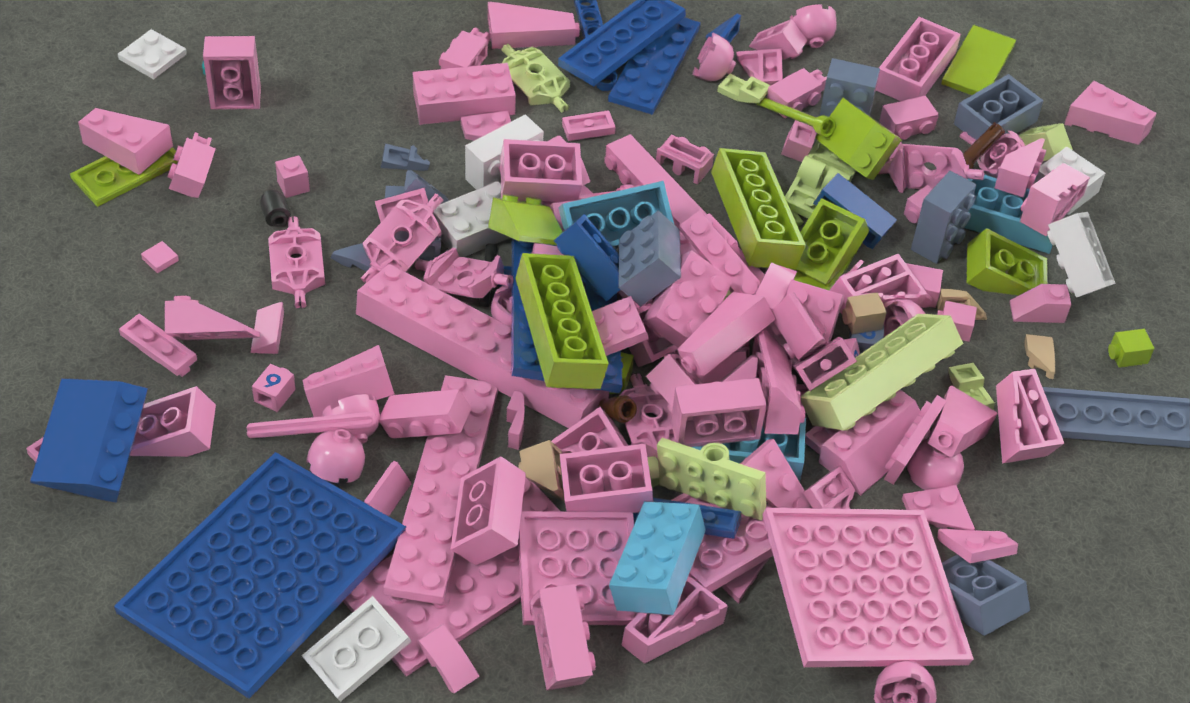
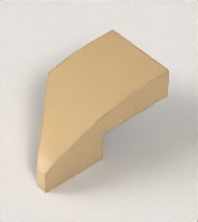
(960, 297)
(1041, 353)

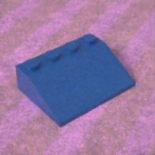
(90, 437)

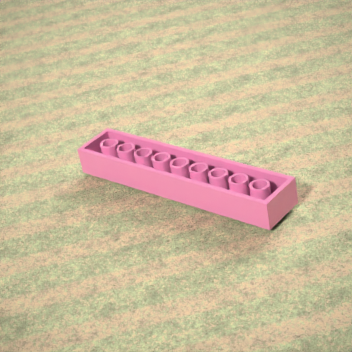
(464, 340)

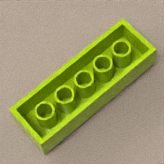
(757, 209)
(561, 322)

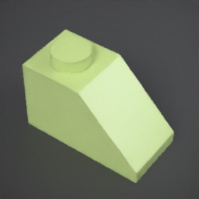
(1054, 135)

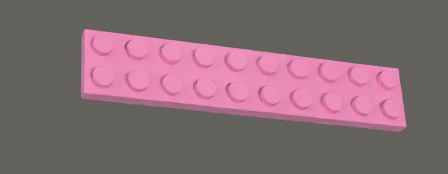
(423, 552)

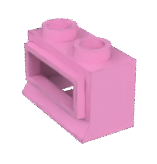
(687, 155)

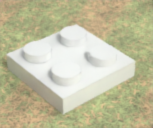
(152, 54)

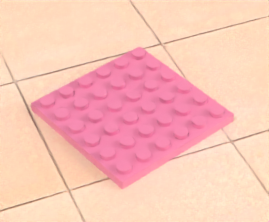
(865, 588)

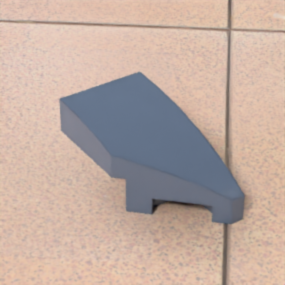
(402, 158)
(352, 255)

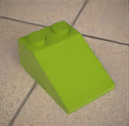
(859, 140)
(524, 219)
(830, 241)
(1003, 265)

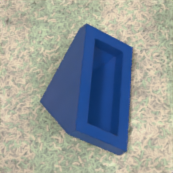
(728, 29)

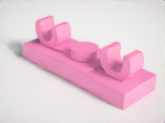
(158, 345)

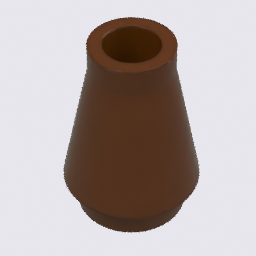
(619, 408)

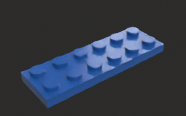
(620, 39)
(653, 68)

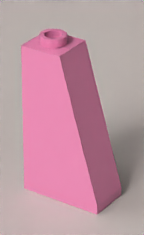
(530, 26)
(725, 331)
(960, 423)

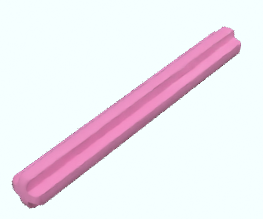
(311, 425)

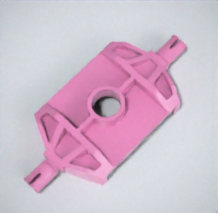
(909, 171)
(409, 217)
(296, 274)
(463, 275)
(644, 428)

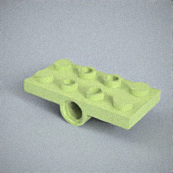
(813, 175)
(712, 477)

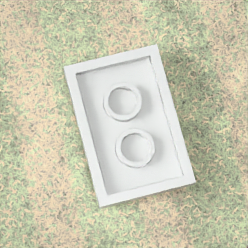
(356, 648)

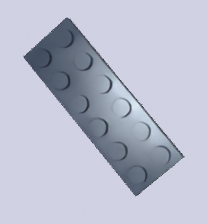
(1121, 417)

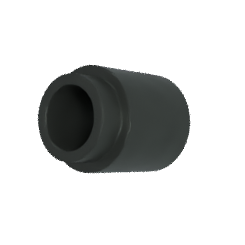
(274, 208)

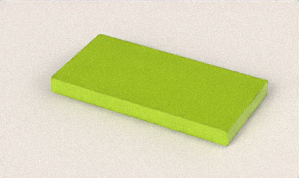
(978, 60)
(108, 179)

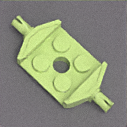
(541, 87)

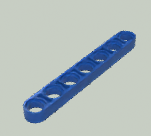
(590, 26)

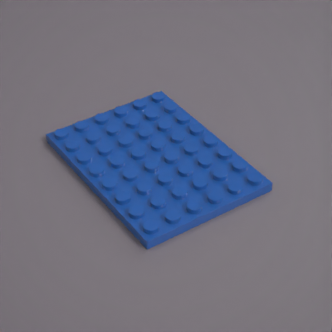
(260, 573)

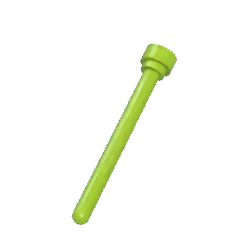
(822, 125)

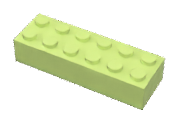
(882, 371)

